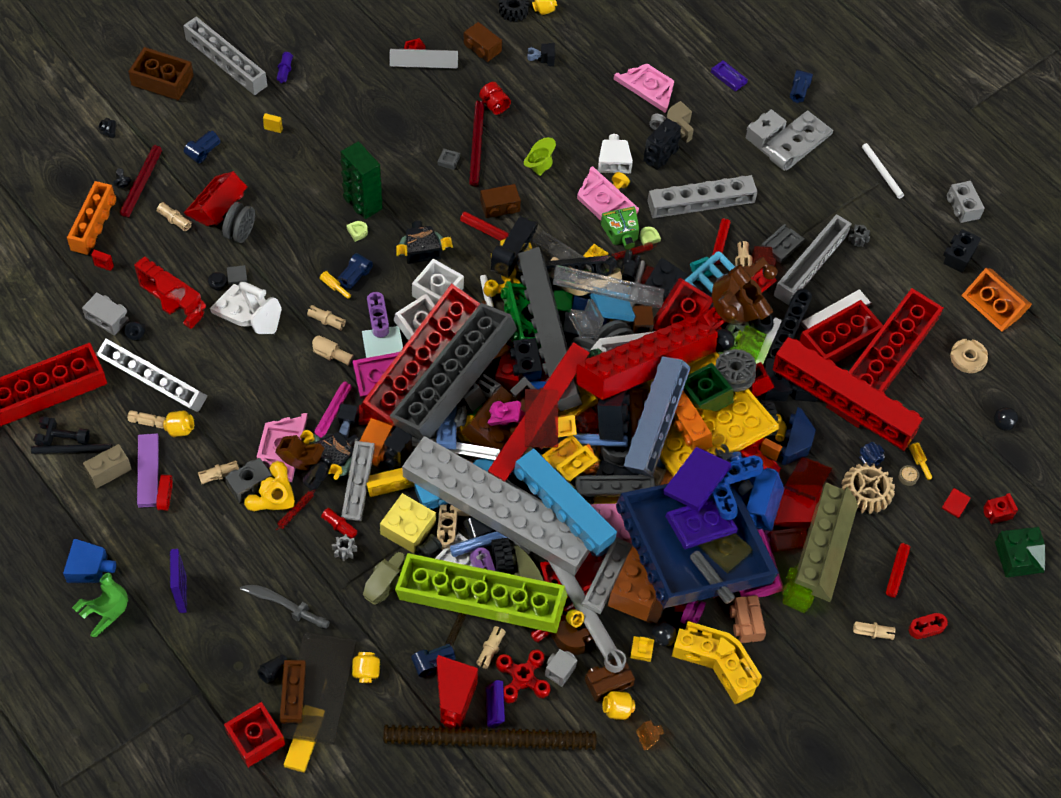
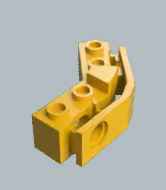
(722, 654)

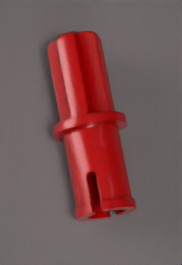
(339, 523)

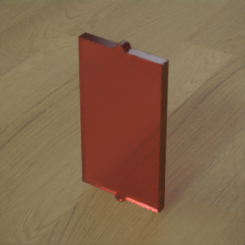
(541, 418)
(808, 478)

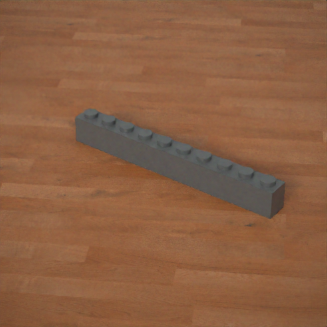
(546, 319)

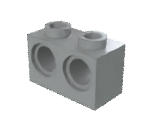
(965, 201)

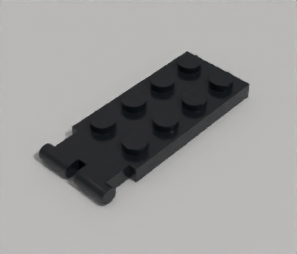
(665, 277)

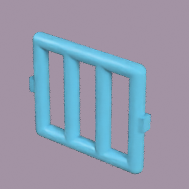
(709, 265)

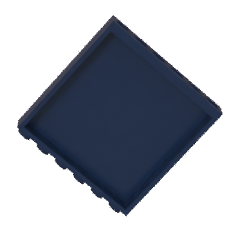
(669, 564)

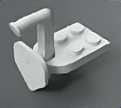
(246, 306)

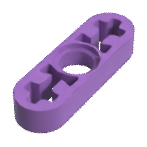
(378, 320)

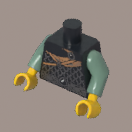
(422, 244)
(337, 448)

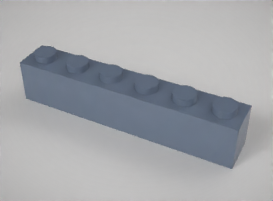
(657, 416)

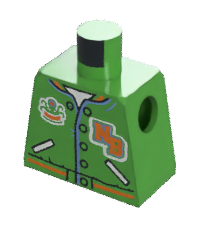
(621, 226)

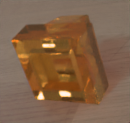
(649, 734)

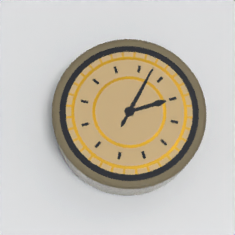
(908, 475)

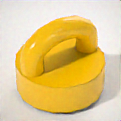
(620, 180)

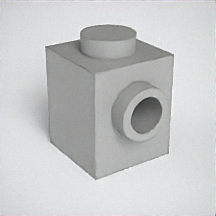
(560, 666)

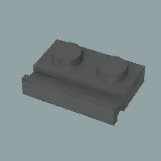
(783, 242)

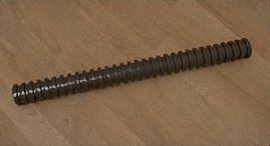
(489, 737)

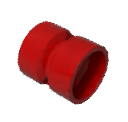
(495, 98)

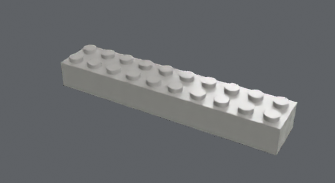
(494, 504)

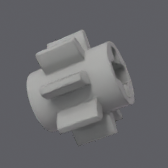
(344, 547)

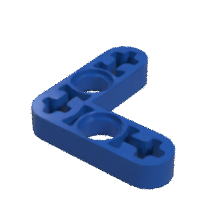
(729, 479)

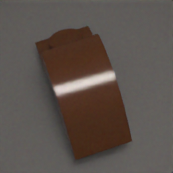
(297, 453)
(570, 639)

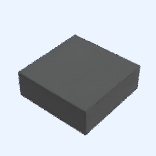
(448, 159)
(236, 274)

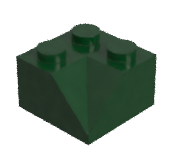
(708, 389)
(1021, 551)

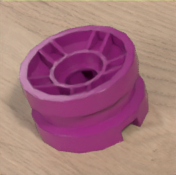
(693, 612)

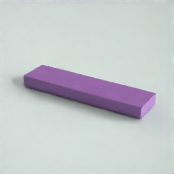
(148, 470)

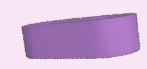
(486, 563)

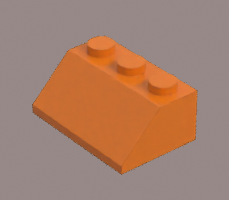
(996, 299)

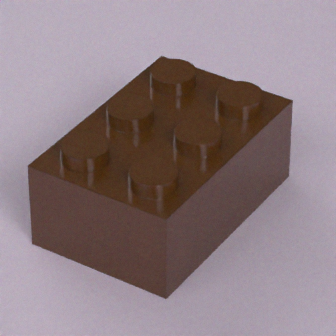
(161, 73)
(483, 434)

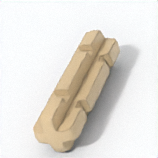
(146, 419)

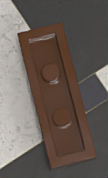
(293, 691)

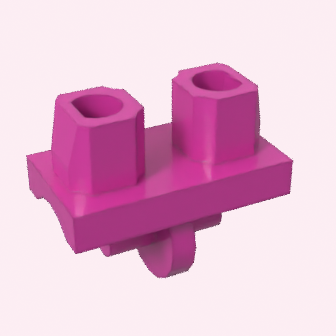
(505, 413)

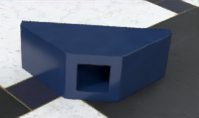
(798, 438)

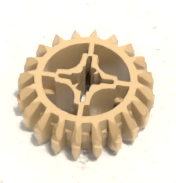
(867, 480)

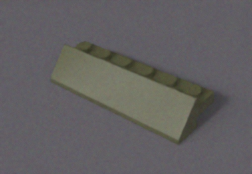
(826, 541)

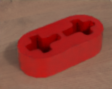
(164, 492)
(929, 629)

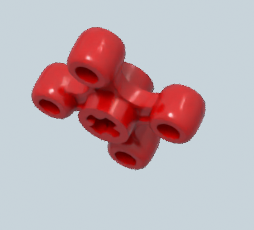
(526, 669)

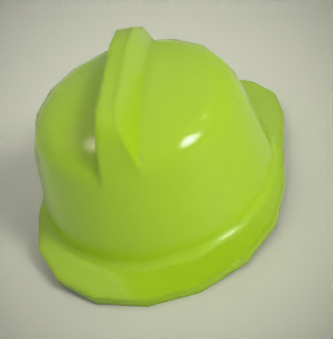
(540, 155)

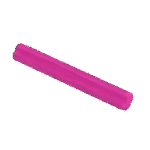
(332, 409)

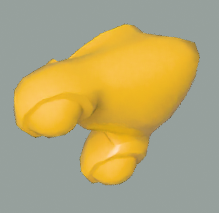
(274, 492)

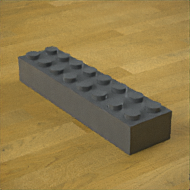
(454, 372)

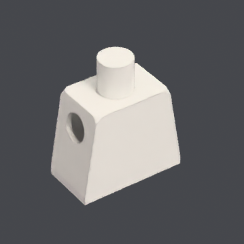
(615, 156)

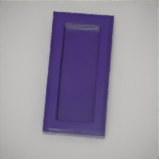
(729, 75)
(495, 704)

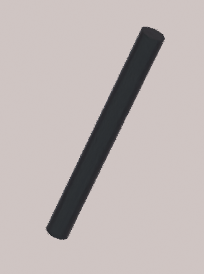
(70, 448)

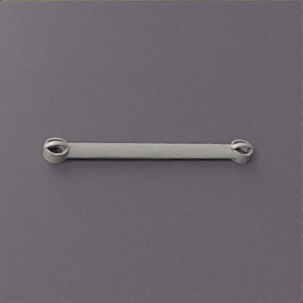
(591, 620)

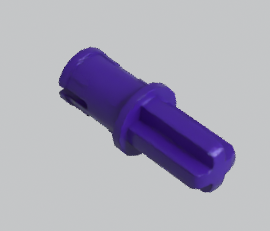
(284, 67)

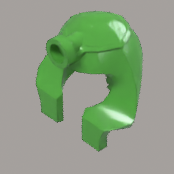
(109, 605)

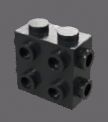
(662, 144)

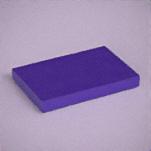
(697, 478)
(699, 526)
(178, 581)

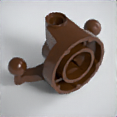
(739, 297)

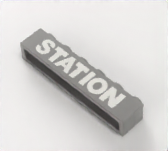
(812, 259)

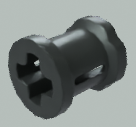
(429, 546)

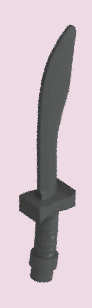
(298, 611)

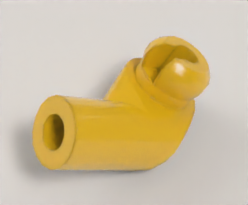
(782, 429)

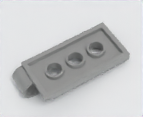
(786, 159)

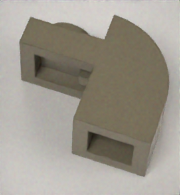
(682, 115)

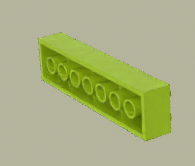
(481, 592)

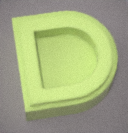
(357, 230)
(649, 235)

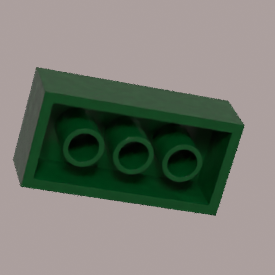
(361, 180)

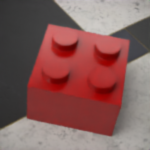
(254, 734)

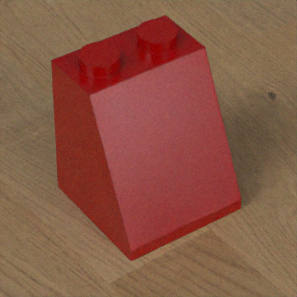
(455, 690)

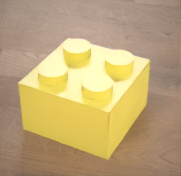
(407, 523)

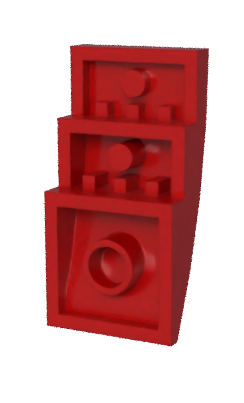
(795, 510)

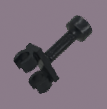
(50, 425)
(743, 486)

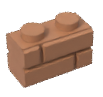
(748, 619)

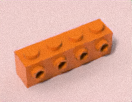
(91, 218)
(691, 425)

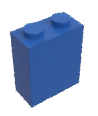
(765, 499)

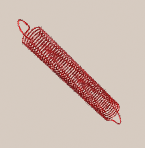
(635, 249)
(286, 520)

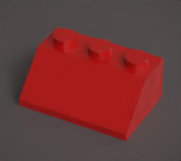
(216, 199)
(682, 303)

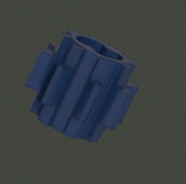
(872, 454)

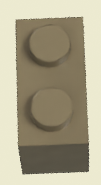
(107, 466)

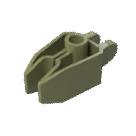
(384, 579)

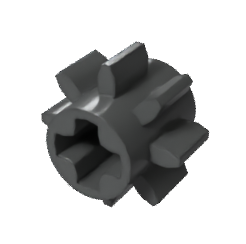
(859, 235)

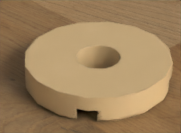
(966, 364)

